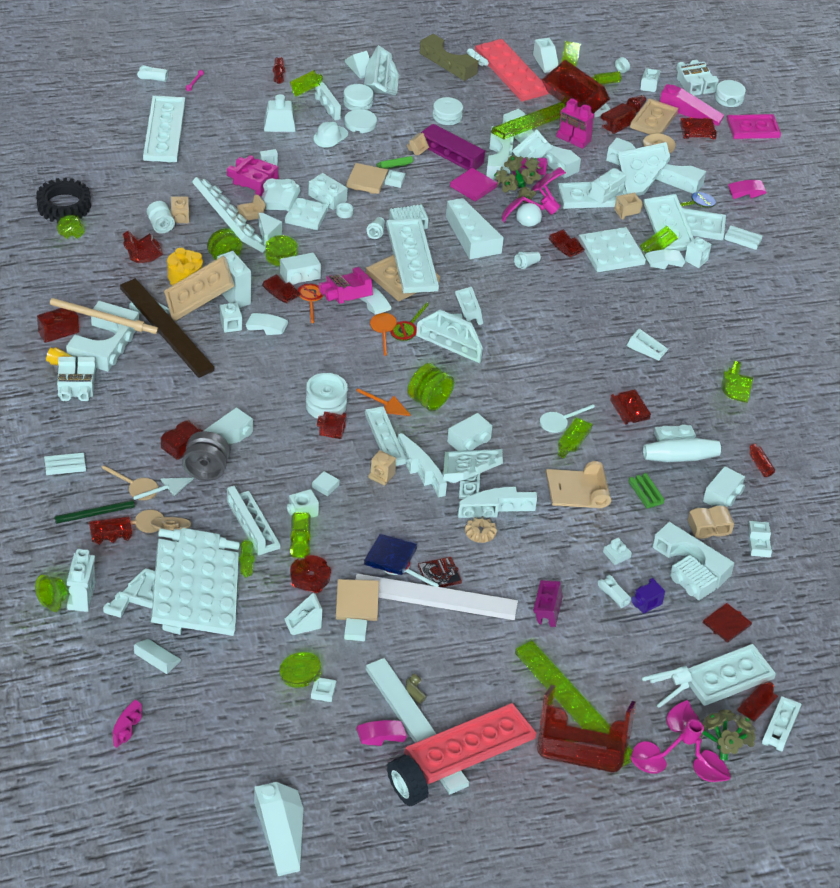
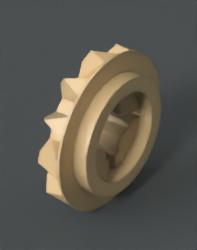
(473, 532)

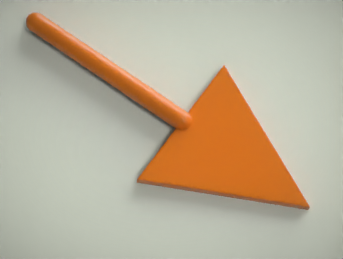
(393, 406)

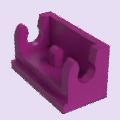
(548, 601)

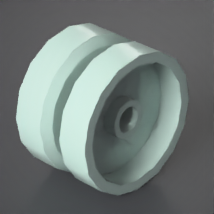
(326, 393)

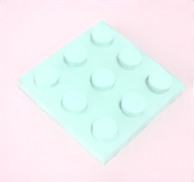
(611, 249)

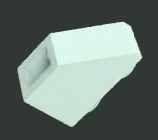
(545, 54)

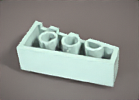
(472, 230)

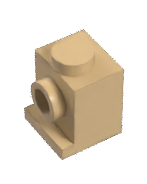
(627, 205)
(382, 467)

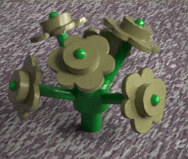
(726, 740)

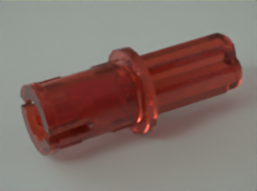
(279, 70)

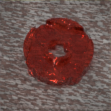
(307, 582)

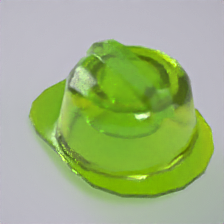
(51, 591)

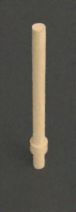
(137, 325)

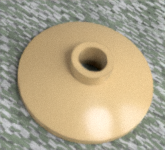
(657, 138)
(170, 523)

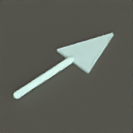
(174, 485)

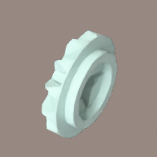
(482, 61)

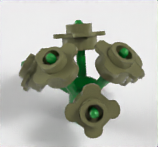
(527, 176)

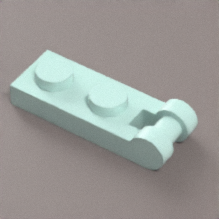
(328, 101)
(782, 723)

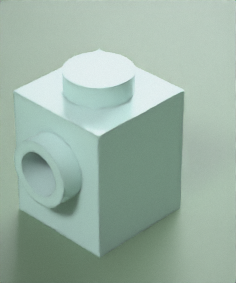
(230, 317)

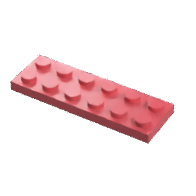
(512, 70)
(470, 743)

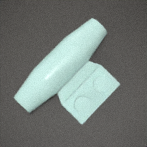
(680, 445)

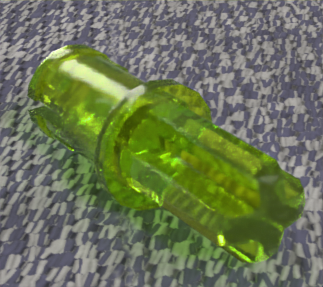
(246, 558)

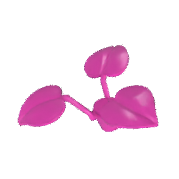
(548, 201)
(684, 720)

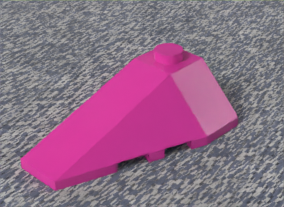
(689, 104)

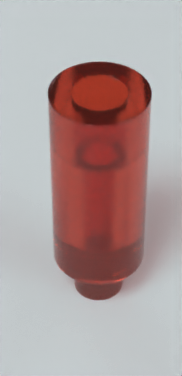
(761, 460)

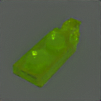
(574, 437)

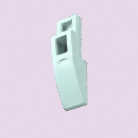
(490, 502)

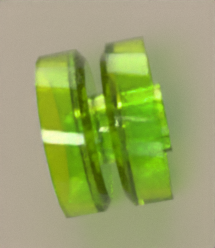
(430, 386)

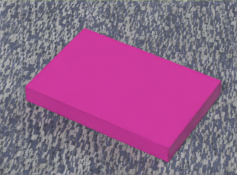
(753, 126)

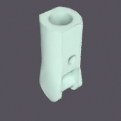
(152, 73)
(612, 588)

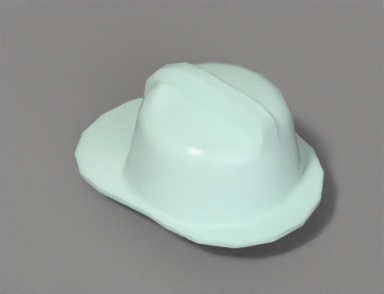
(329, 134)

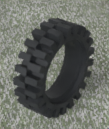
(63, 188)

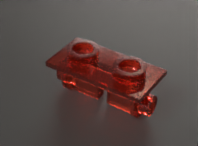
(758, 701)

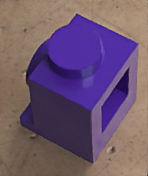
(648, 596)

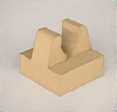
(418, 144)

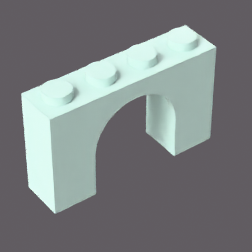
(106, 350)

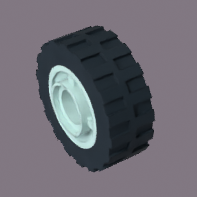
(407, 780)

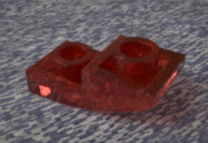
(565, 244)
(279, 289)

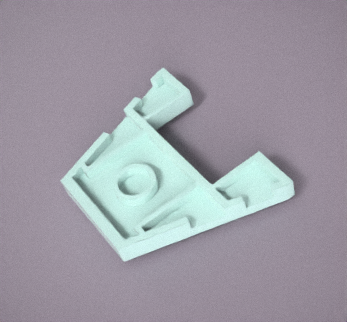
(138, 592)

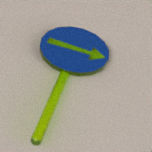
(701, 199)

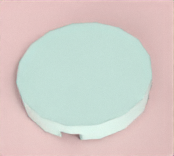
(360, 120)

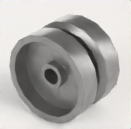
(206, 456)

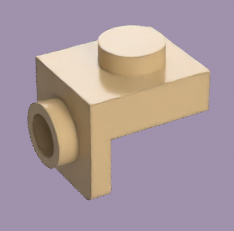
(252, 210)

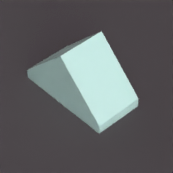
(358, 63)
(269, 227)
(305, 617)

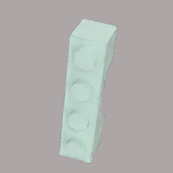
(504, 151)
(674, 541)

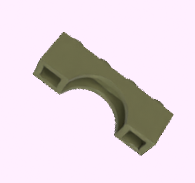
(460, 65)

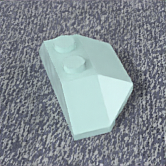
(381, 73)
(451, 334)

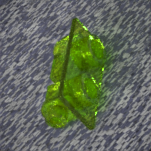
(306, 83)

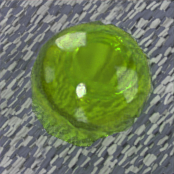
(70, 226)

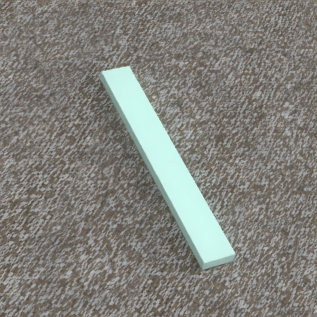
(409, 714)

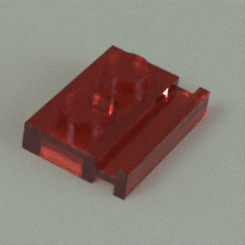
(630, 407)

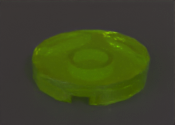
(300, 669)

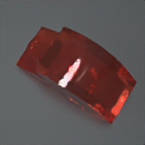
(142, 250)

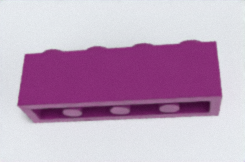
(453, 148)

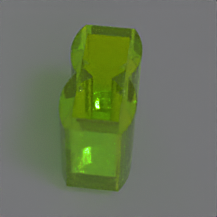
(300, 535)

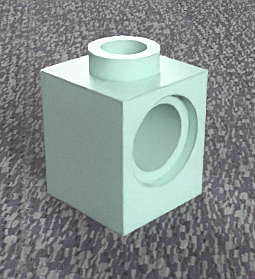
(697, 252)
(304, 503)

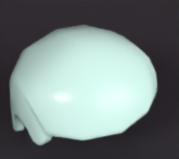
(529, 214)

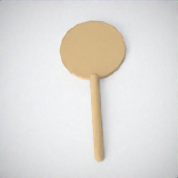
(137, 486)
(144, 519)

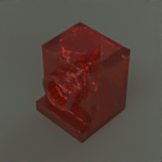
(332, 425)

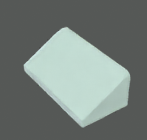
(156, 655)

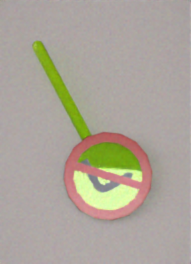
(407, 330)

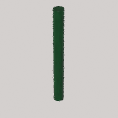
(94, 511)

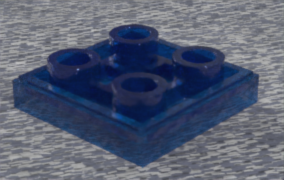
(390, 554)

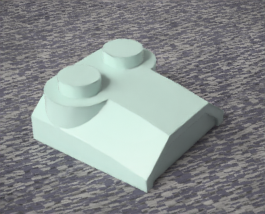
(280, 194)

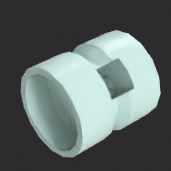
(160, 217)

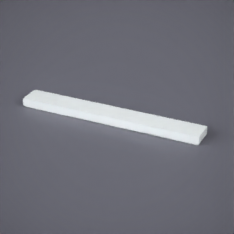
(444, 597)

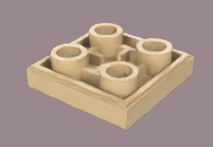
(367, 178)
(357, 599)

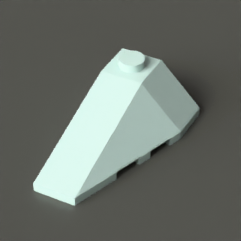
(282, 823)

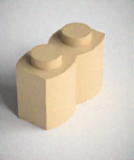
(710, 522)

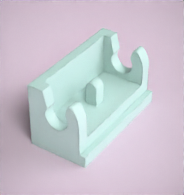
(533, 146)
(469, 305)

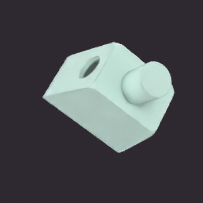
(279, 115)

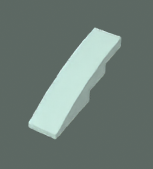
(420, 462)

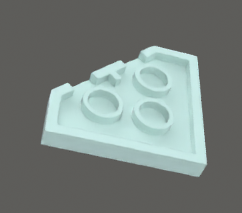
(643, 166)
(465, 464)

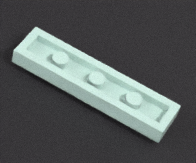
(385, 434)

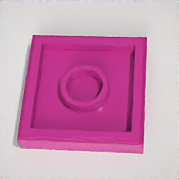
(473, 184)

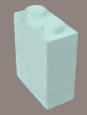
(242, 280)

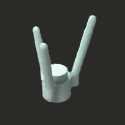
(680, 676)

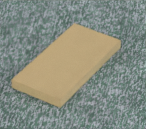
(199, 288)

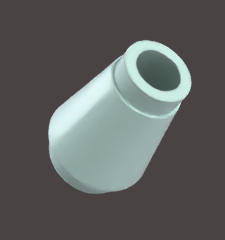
(376, 228)
(526, 259)

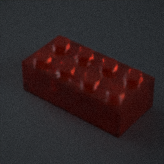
(570, 82)

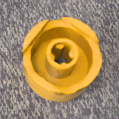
(182, 264)

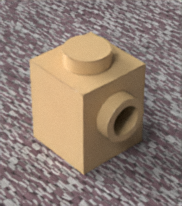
(180, 209)

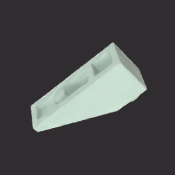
(233, 426)

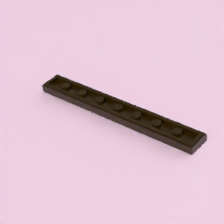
(167, 328)

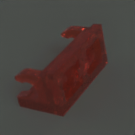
(618, 117)

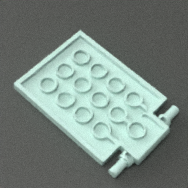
(195, 581)

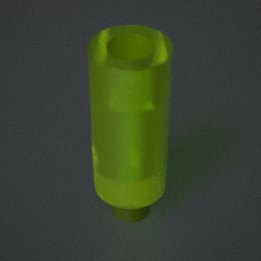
(608, 78)

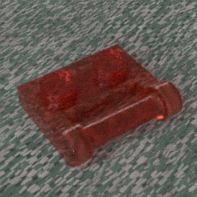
(698, 128)

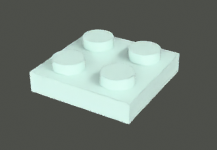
(306, 213)

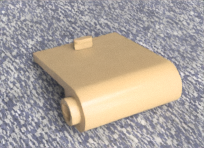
(579, 488)

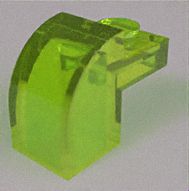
(571, 52)
(736, 385)

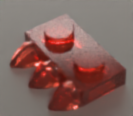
(110, 529)

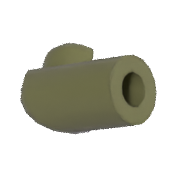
(412, 688)

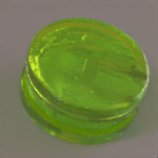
(223, 242)
(280, 247)

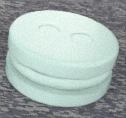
(730, 93)
(358, 97)
(447, 111)

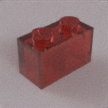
(57, 324)

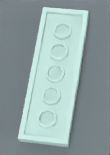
(164, 129)
(229, 214)
(412, 255)

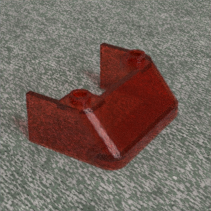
(581, 745)

